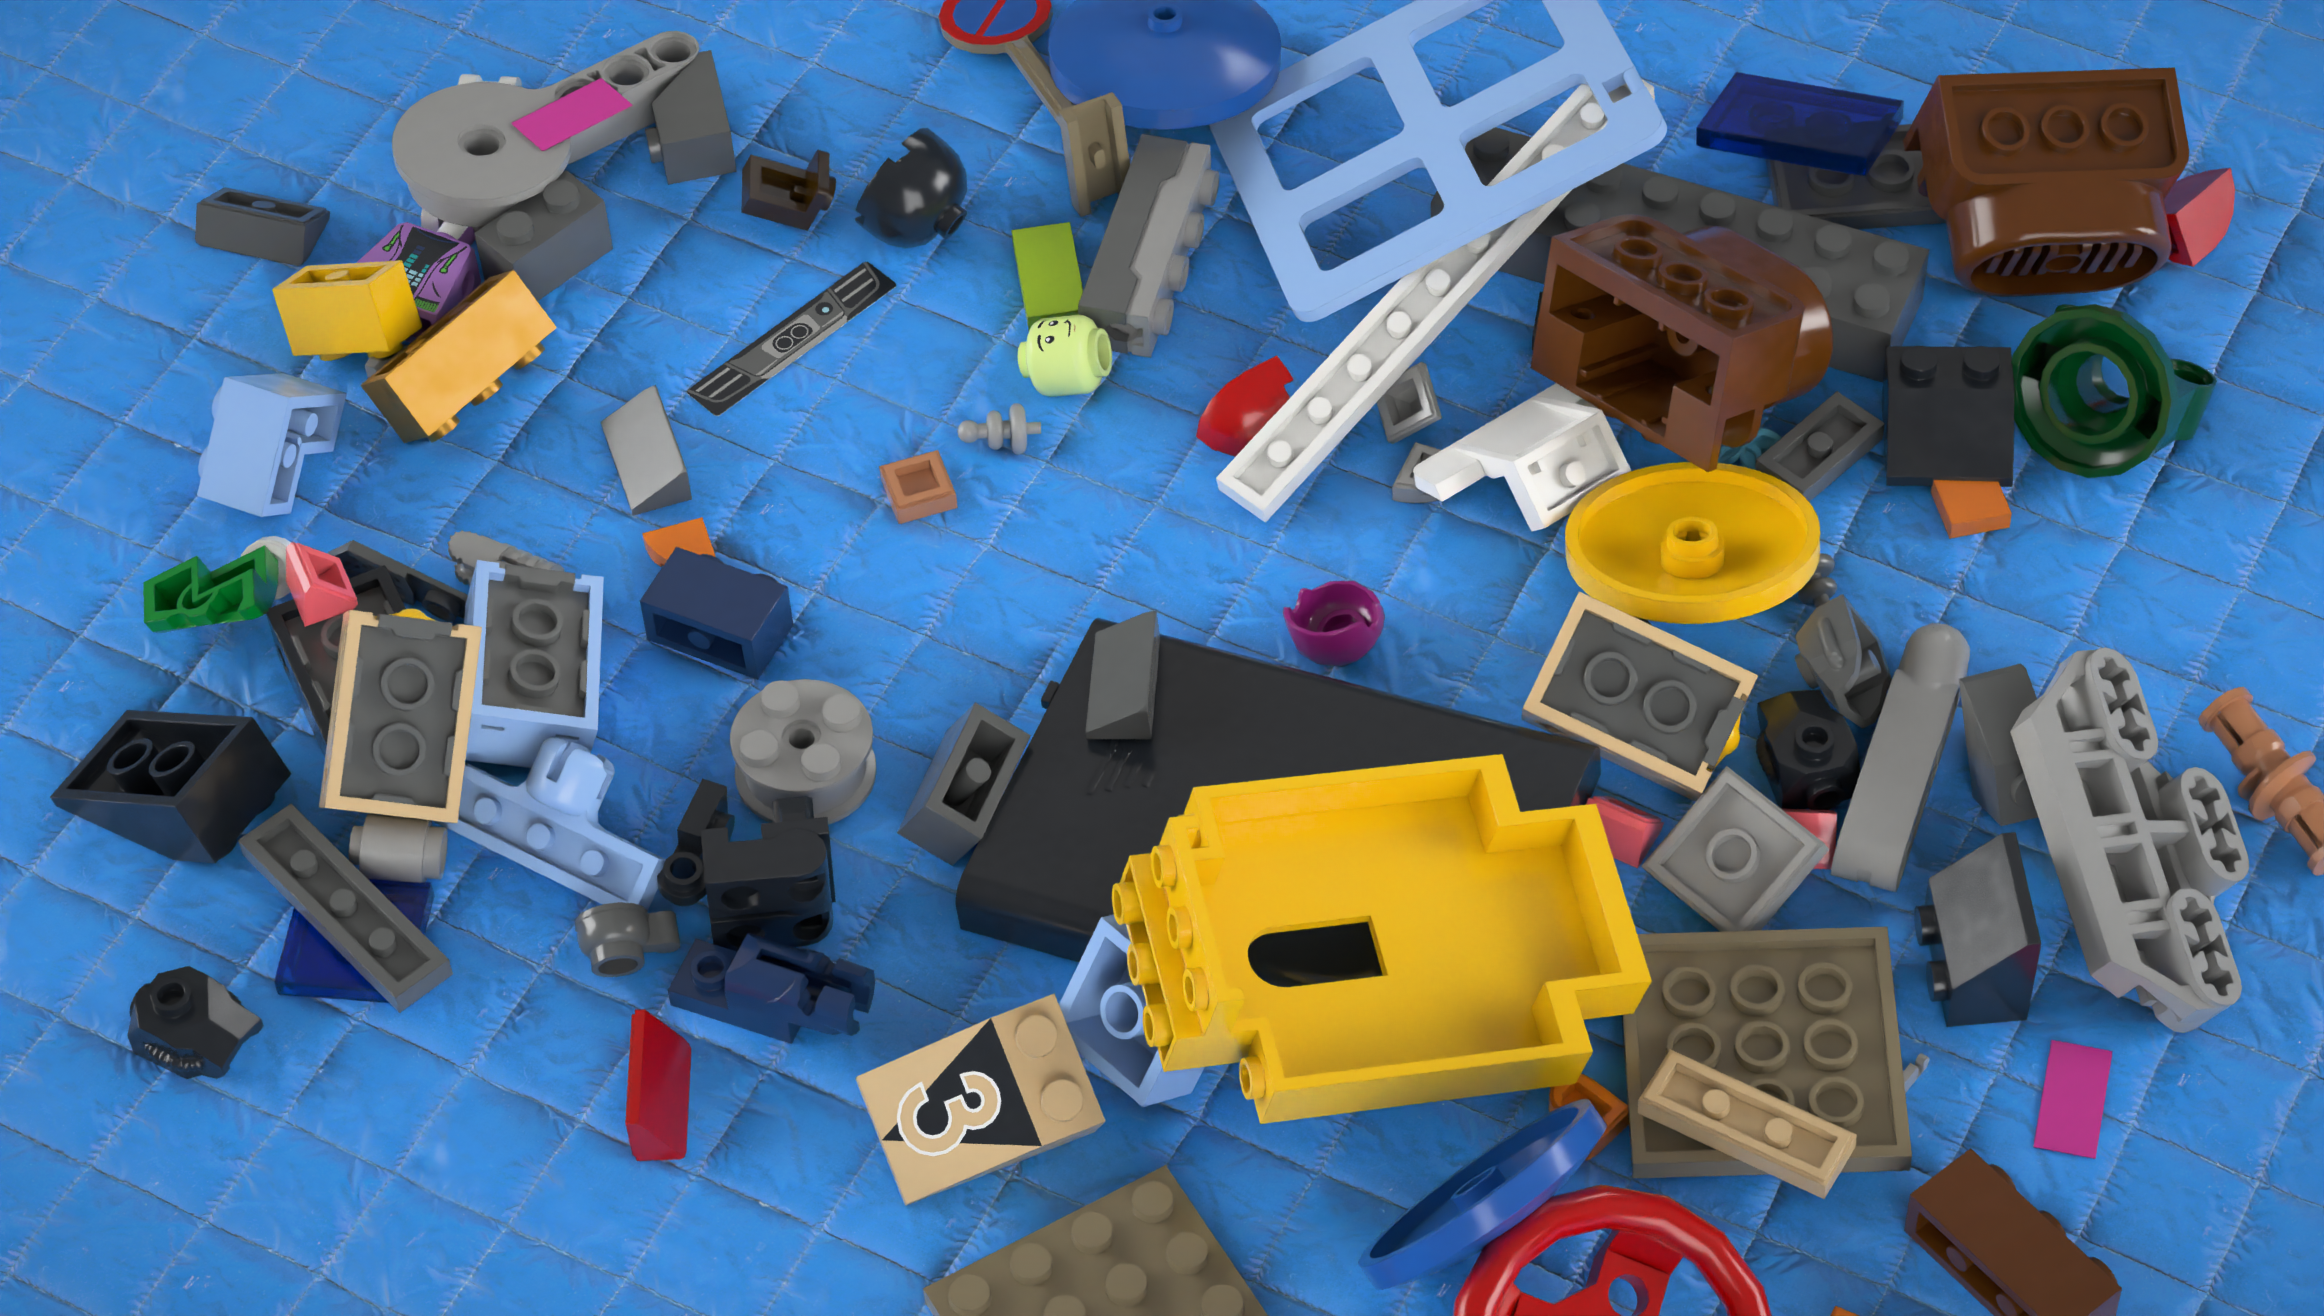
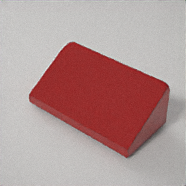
(657, 1090)

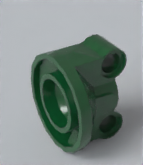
(2073, 413)

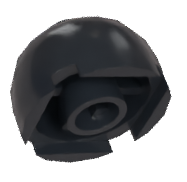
(916, 195)

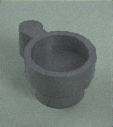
(620, 933)

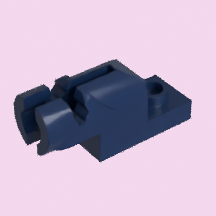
(772, 988)

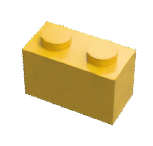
(348, 309)

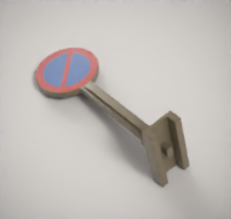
(1090, 130)

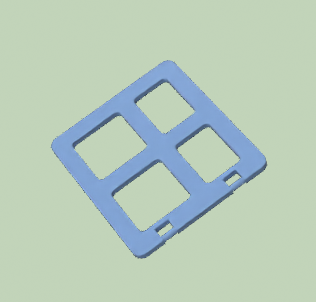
(1432, 140)

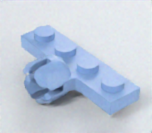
(555, 826)

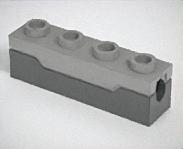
(1149, 242)

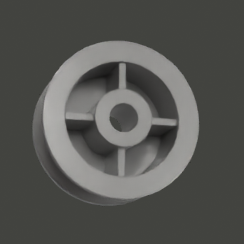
(803, 743)

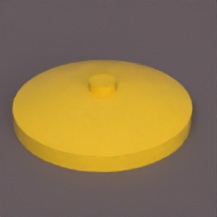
(1692, 543)

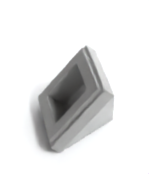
(1409, 404)

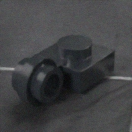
(683, 872)

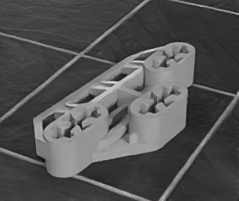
(2132, 844)

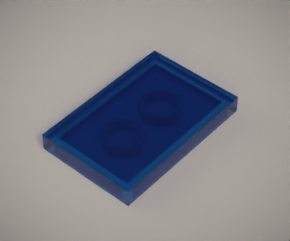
(1800, 123)

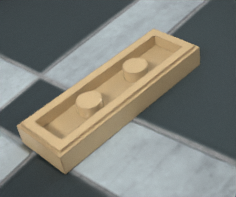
(1747, 1124)

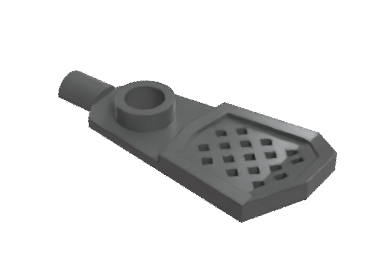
(411, 584)

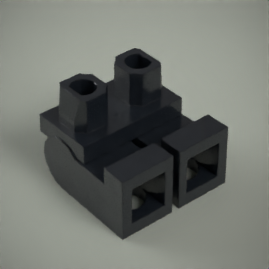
(771, 884)

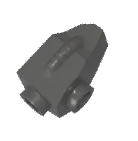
(1844, 661)

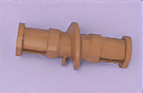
(2273, 779)

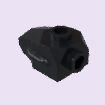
(1806, 751)
(189, 1023)

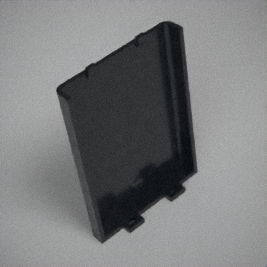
(1217, 720)

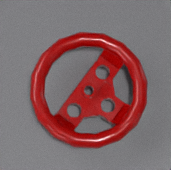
(1643, 1248)

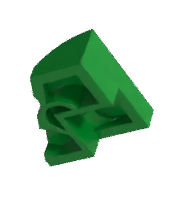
(197, 597)

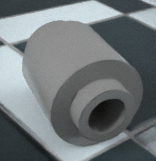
(398, 848)

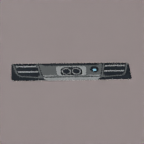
(791, 338)

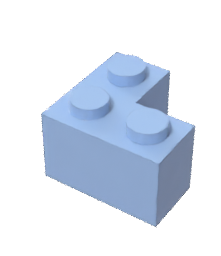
(262, 437)

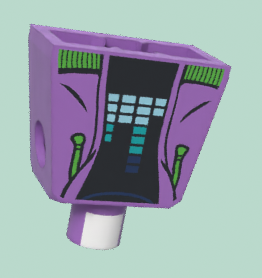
(437, 265)

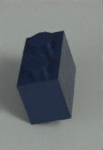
(717, 612)

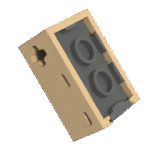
(1640, 697)
(400, 716)

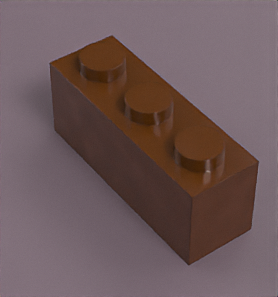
(2005, 1247)

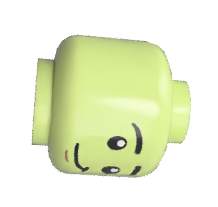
(1065, 355)

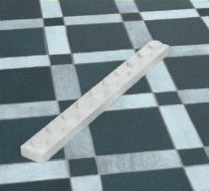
(1395, 333)

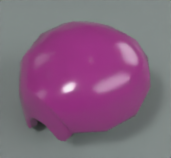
(1335, 622)

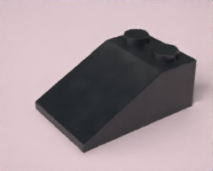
(176, 782)

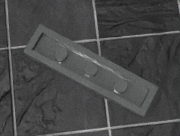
(345, 908)

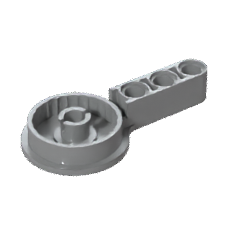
(474, 165)

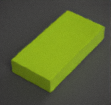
(1047, 271)

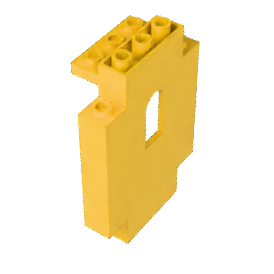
(1481, 916)

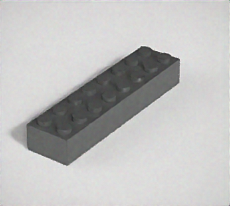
(1865, 278)

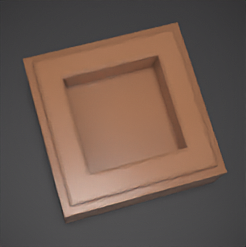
(918, 487)

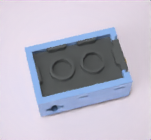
(533, 661)

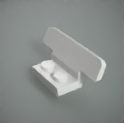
(1545, 448)

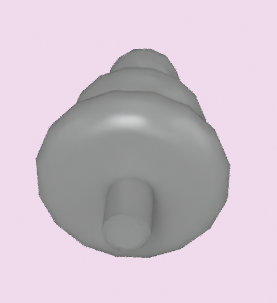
(996, 430)

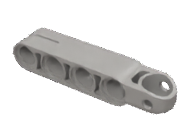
(1902, 758)

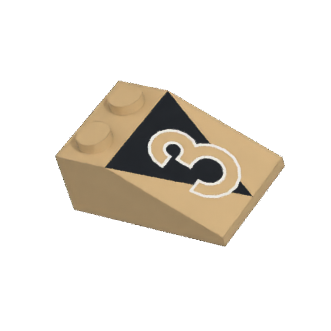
(981, 1100)

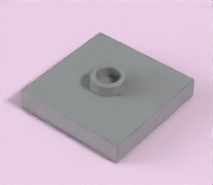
(1735, 856)

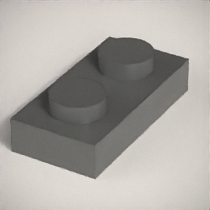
(1822, 446)

